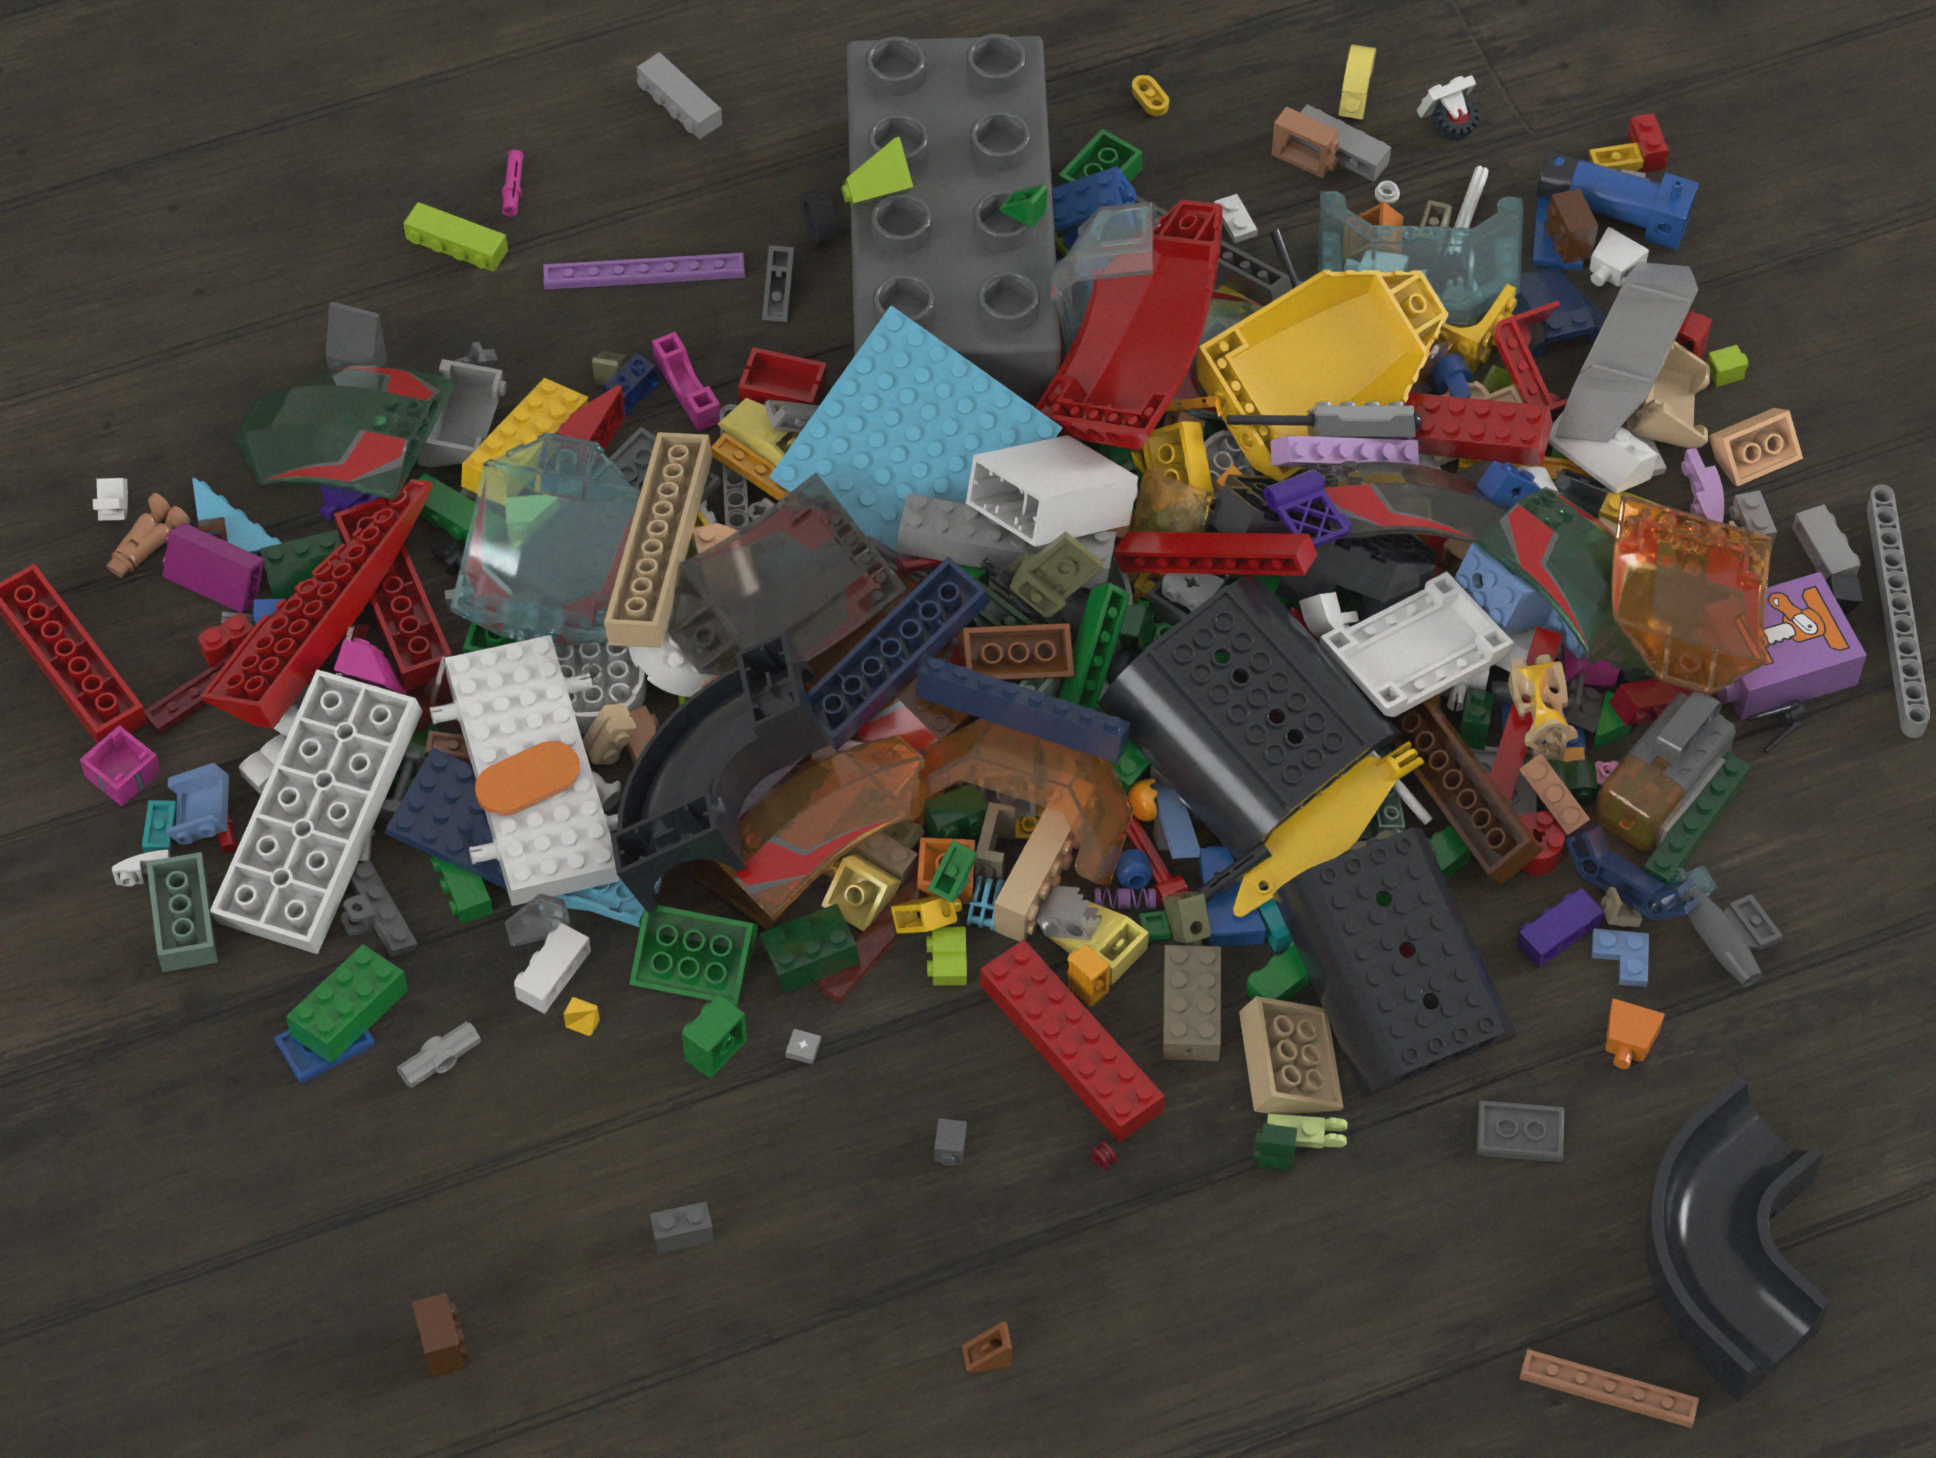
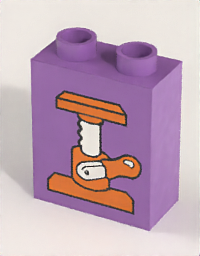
(1806, 647)

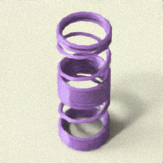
(1124, 898)

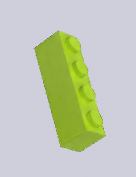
(455, 237)

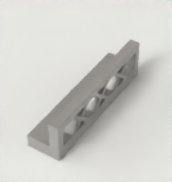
(790, 415)

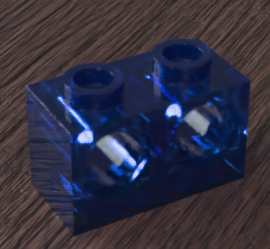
(636, 378)

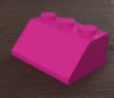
(367, 665)

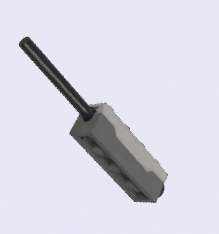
(1346, 420)

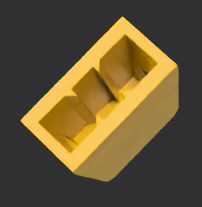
(934, 913)

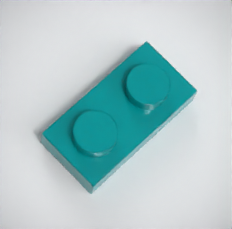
(158, 818)

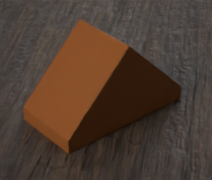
(989, 1350)

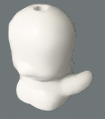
(608, 793)

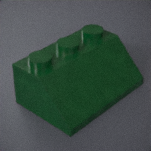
(295, 560)

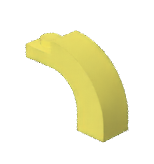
(1356, 81)

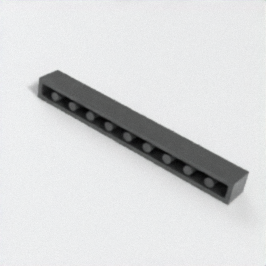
(1246, 274)

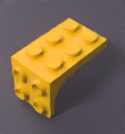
(1476, 341)

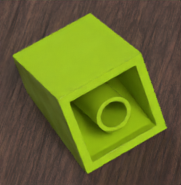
(879, 176)

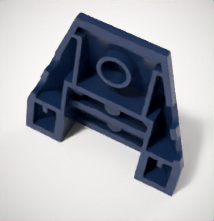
(1573, 317)

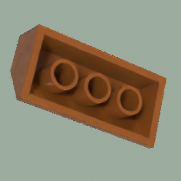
(1018, 651)

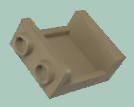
(998, 822)

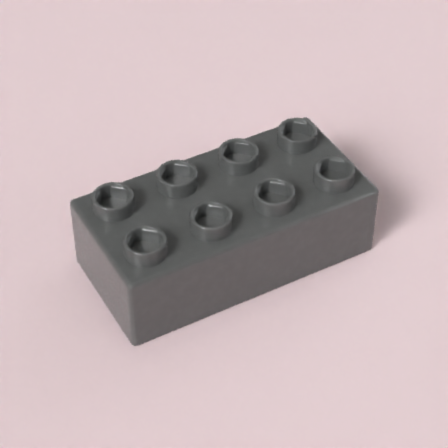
(945, 251)

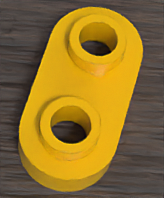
(1153, 98)

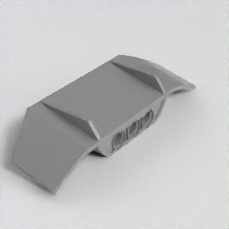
(1628, 351)

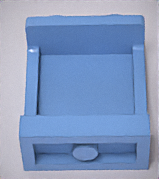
(200, 803)

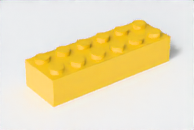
(538, 413)

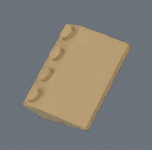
(1290, 1057)

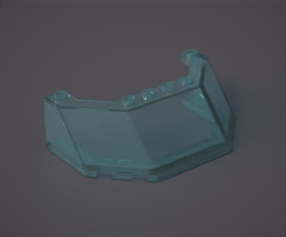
(1460, 263)

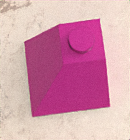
(1597, 674)

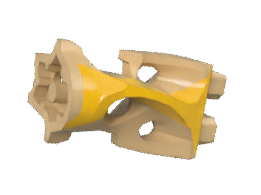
(1546, 707)

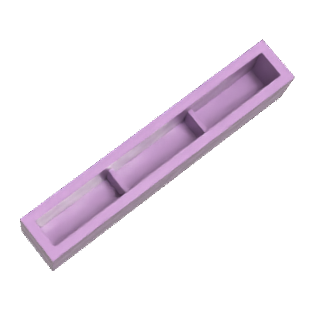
(1311, 450)

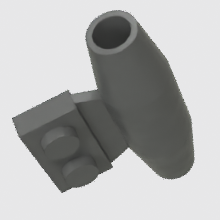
(1734, 933)

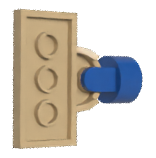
(1454, 379)

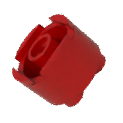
(1551, 838)

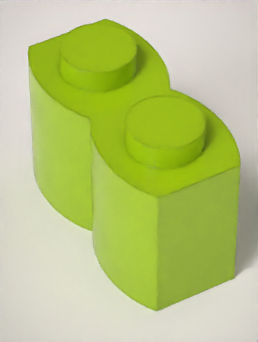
(948, 956)

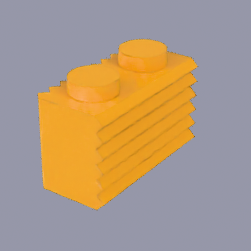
(1088, 975)

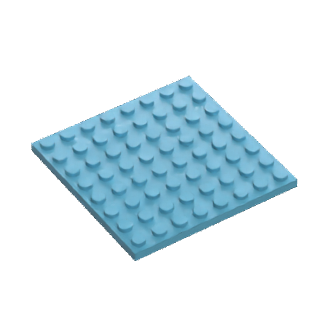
(905, 424)

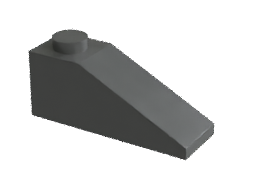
(779, 283)

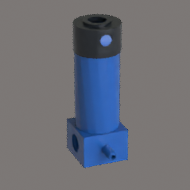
(1624, 197)

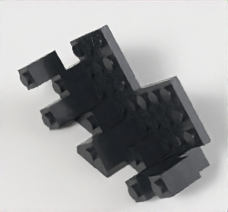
(1377, 566)

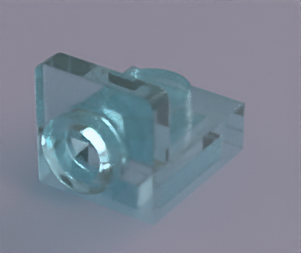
(1699, 878)

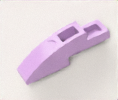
(1705, 487)

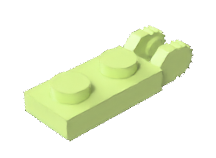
(1311, 1130)

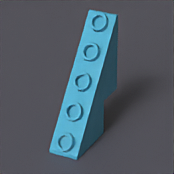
(239, 529)

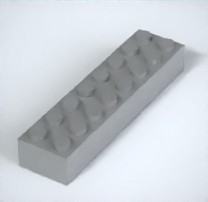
(954, 529)

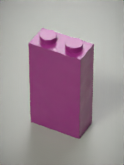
(212, 567)

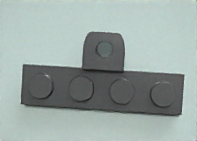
(377, 910)

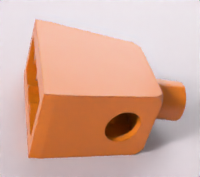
(1631, 1032)

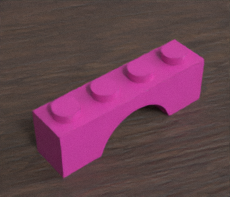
(675, 366)

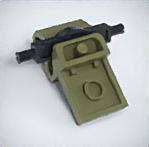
(1043, 581)

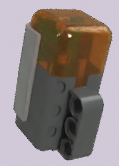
(1665, 771)

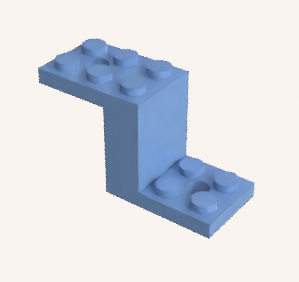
(1510, 599)

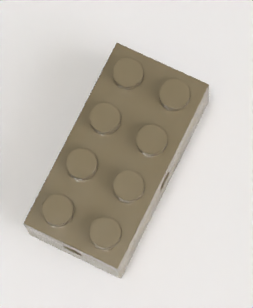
(1192, 1003)

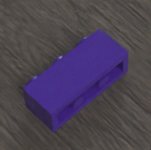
(1559, 927)

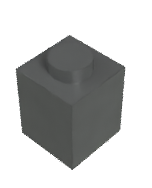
(950, 1142)

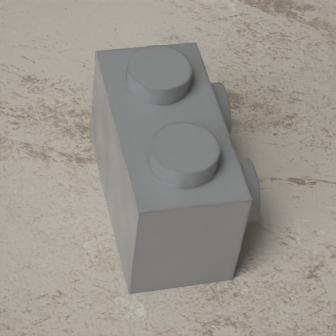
(1752, 514)

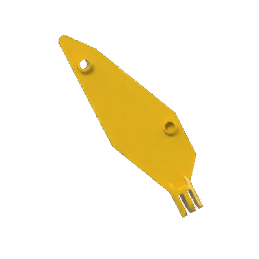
(1325, 825)

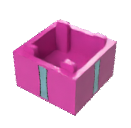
(120, 765)

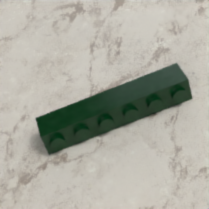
(1698, 820)

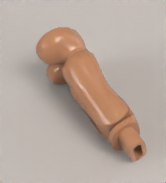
(146, 535)

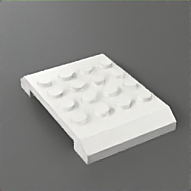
(1418, 646)

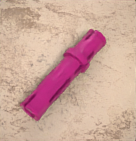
(511, 191)

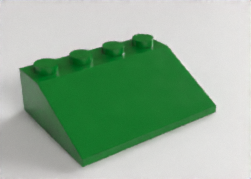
(693, 954)

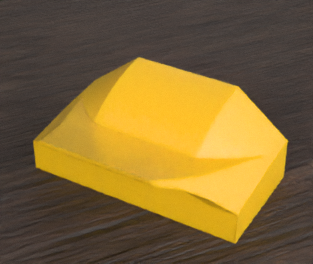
(1618, 157)

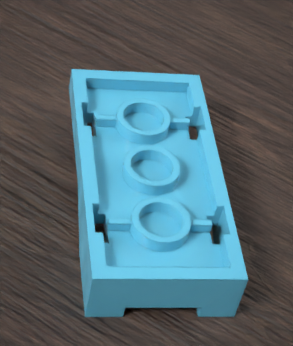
(609, 900)

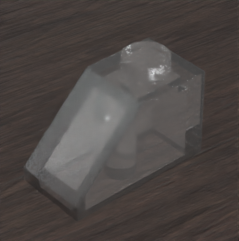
(536, 920)

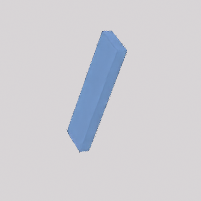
(1176, 823)

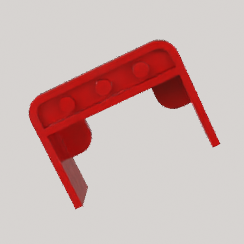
(1512, 342)

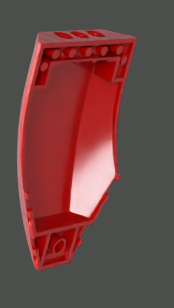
(1139, 335)

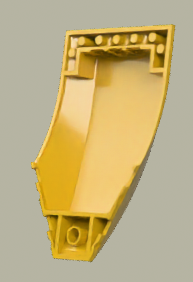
(1321, 342)

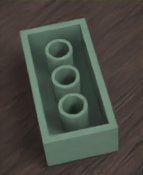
(182, 912)

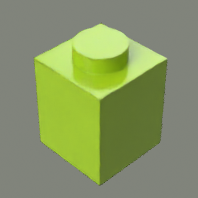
(1727, 365)

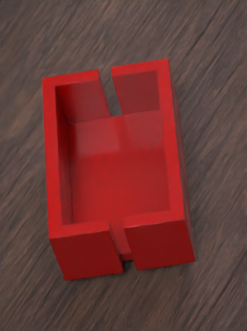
(782, 378)

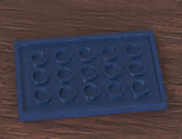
(445, 817)

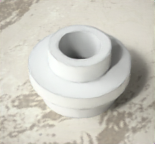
(1387, 192)

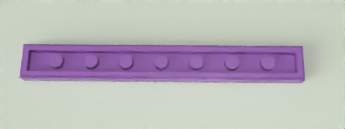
(643, 271)

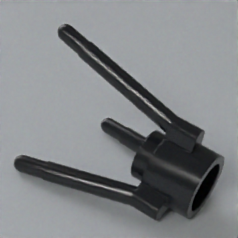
(1788, 714)

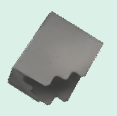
(1067, 915)

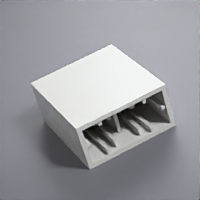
(1051, 489)

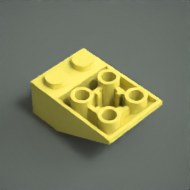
(752, 428)
(1115, 940)

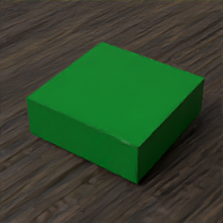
(1156, 924)

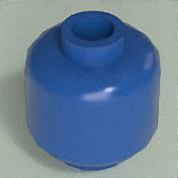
(1133, 869)

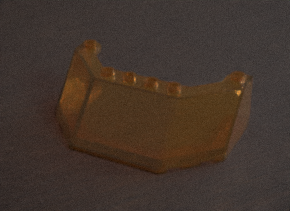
(1041, 774)

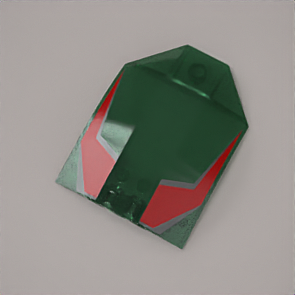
(344, 428)
(1569, 563)

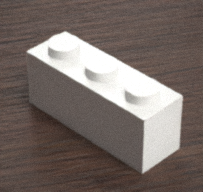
(552, 967)

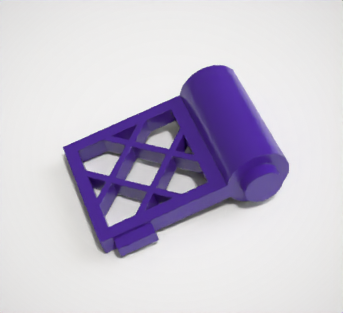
(1300, 492)

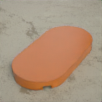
(527, 778)

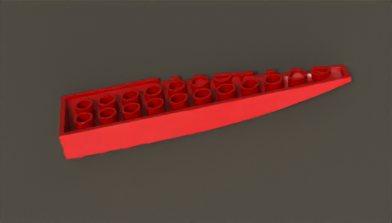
(300, 635)

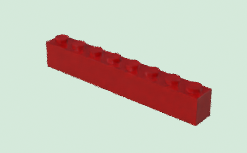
(1215, 553)

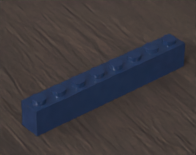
(1023, 709)

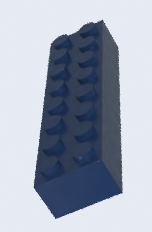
(895, 651)

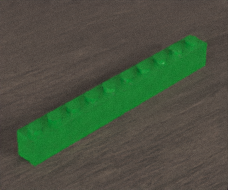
(1286, 973)

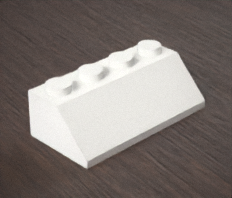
(1615, 464)

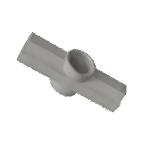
(439, 1054)

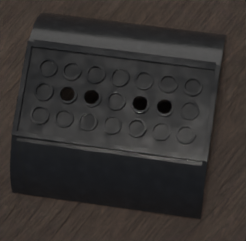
(1217, 734)

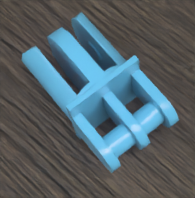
(985, 904)

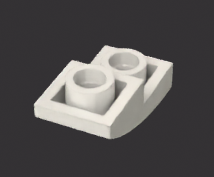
(133, 869)

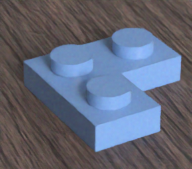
(1629, 949)

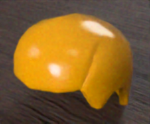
(1142, 799)

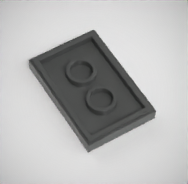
(1520, 1131)

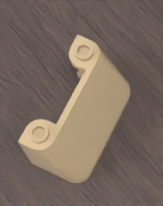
(1669, 408)

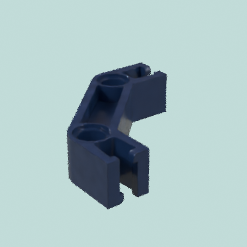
(1634, 886)

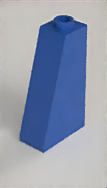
(1224, 925)

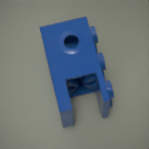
(1081, 198)

